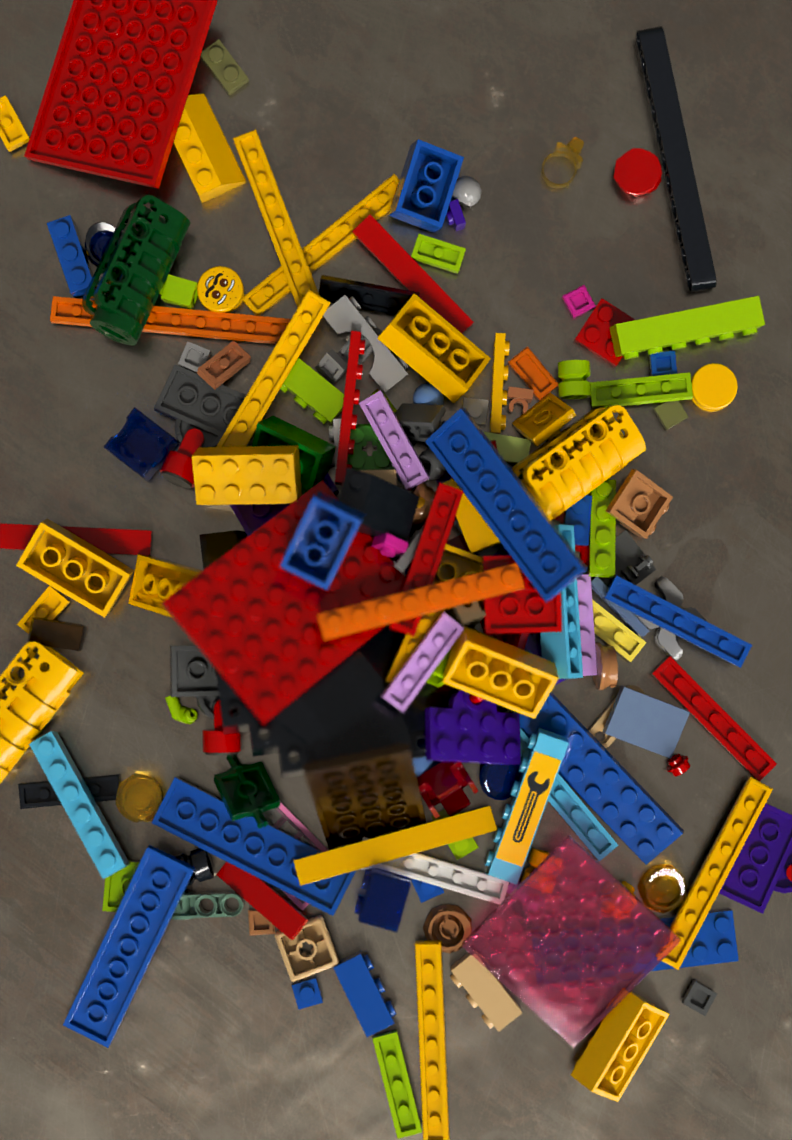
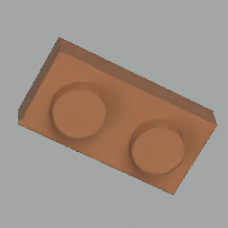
(224, 365)

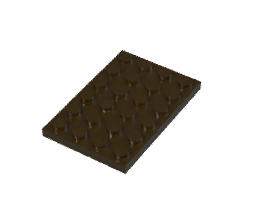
(365, 794)

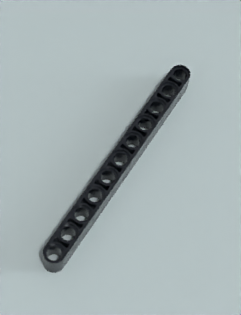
(676, 159)

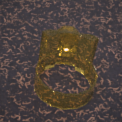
(571, 152)

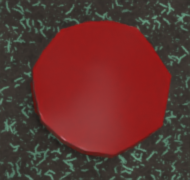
(638, 172)

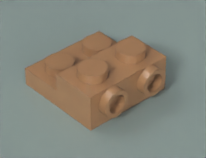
(639, 504)

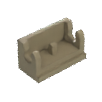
(466, 616)

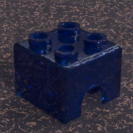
(141, 444)
(383, 899)

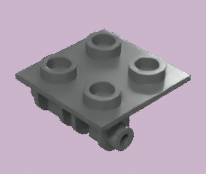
(630, 561)

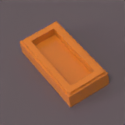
(533, 373)

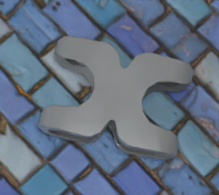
(664, 638)

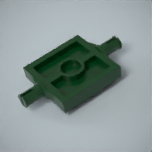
(246, 791)

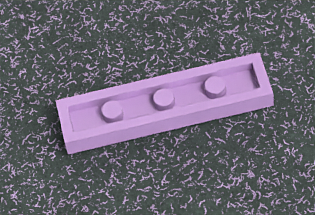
(394, 440)
(586, 625)
(422, 662)

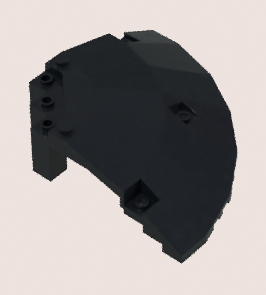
(339, 711)

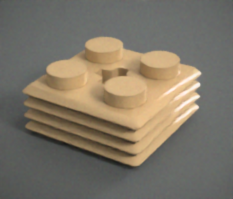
(322, 955)

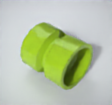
(574, 379)

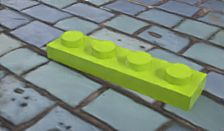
(641, 390)
(602, 532)
(397, 1084)

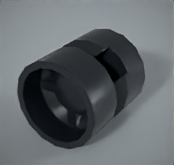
(201, 861)

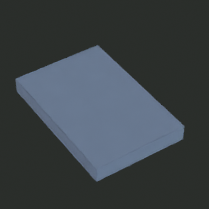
(646, 722)

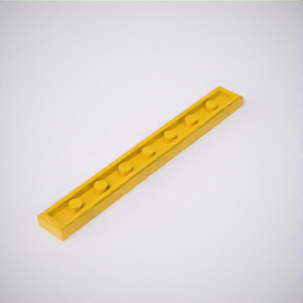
(275, 215)
(324, 246)
(275, 371)
(394, 845)
(717, 867)
(432, 1040)

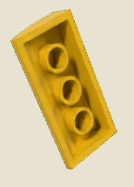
(156, 581)

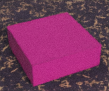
(578, 301)

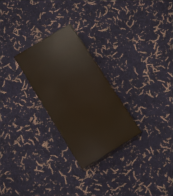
(55, 633)

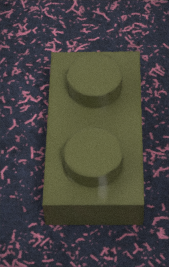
(224, 67)

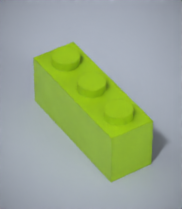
(314, 391)

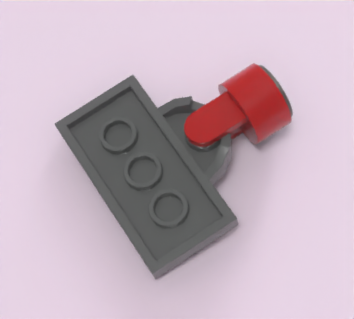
(199, 416)
(195, 676)

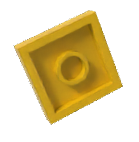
(544, 419)

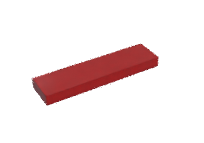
(264, 900)

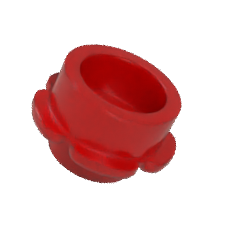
(678, 765)

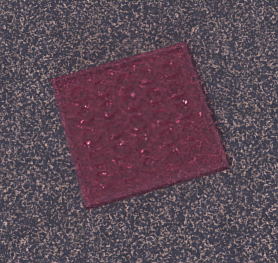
(571, 941)

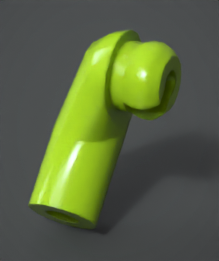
(179, 712)

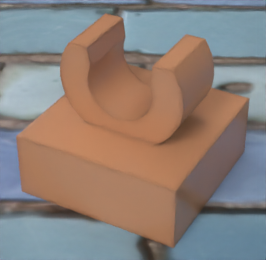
(521, 396)

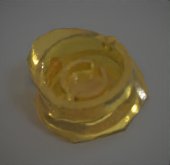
(139, 798)
(662, 888)

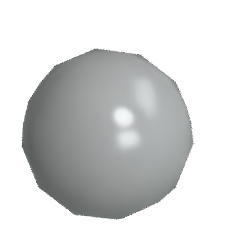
(467, 191)

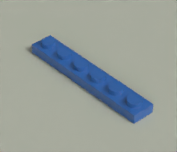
(677, 621)

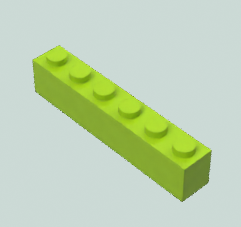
(687, 326)

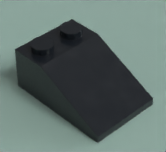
(384, 504)

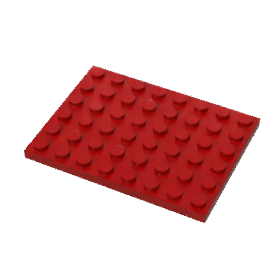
(120, 87)
(262, 619)

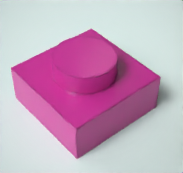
(389, 545)

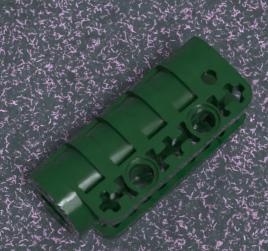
(139, 273)

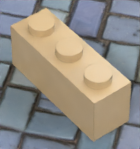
(485, 992)

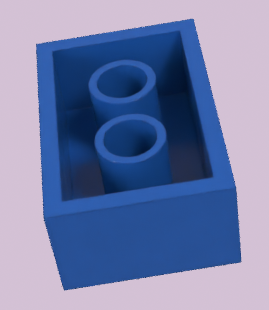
(426, 186)
(322, 540)

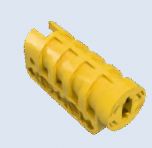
(581, 466)
(33, 700)

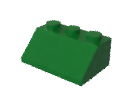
(314, 452)

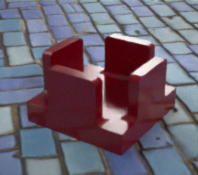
(445, 786)

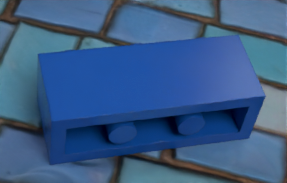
(71, 255)
(365, 993)

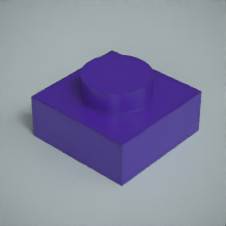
(455, 216)

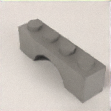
(345, 317)

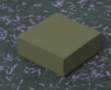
(670, 414)

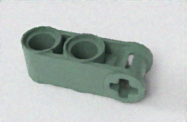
(192, 907)

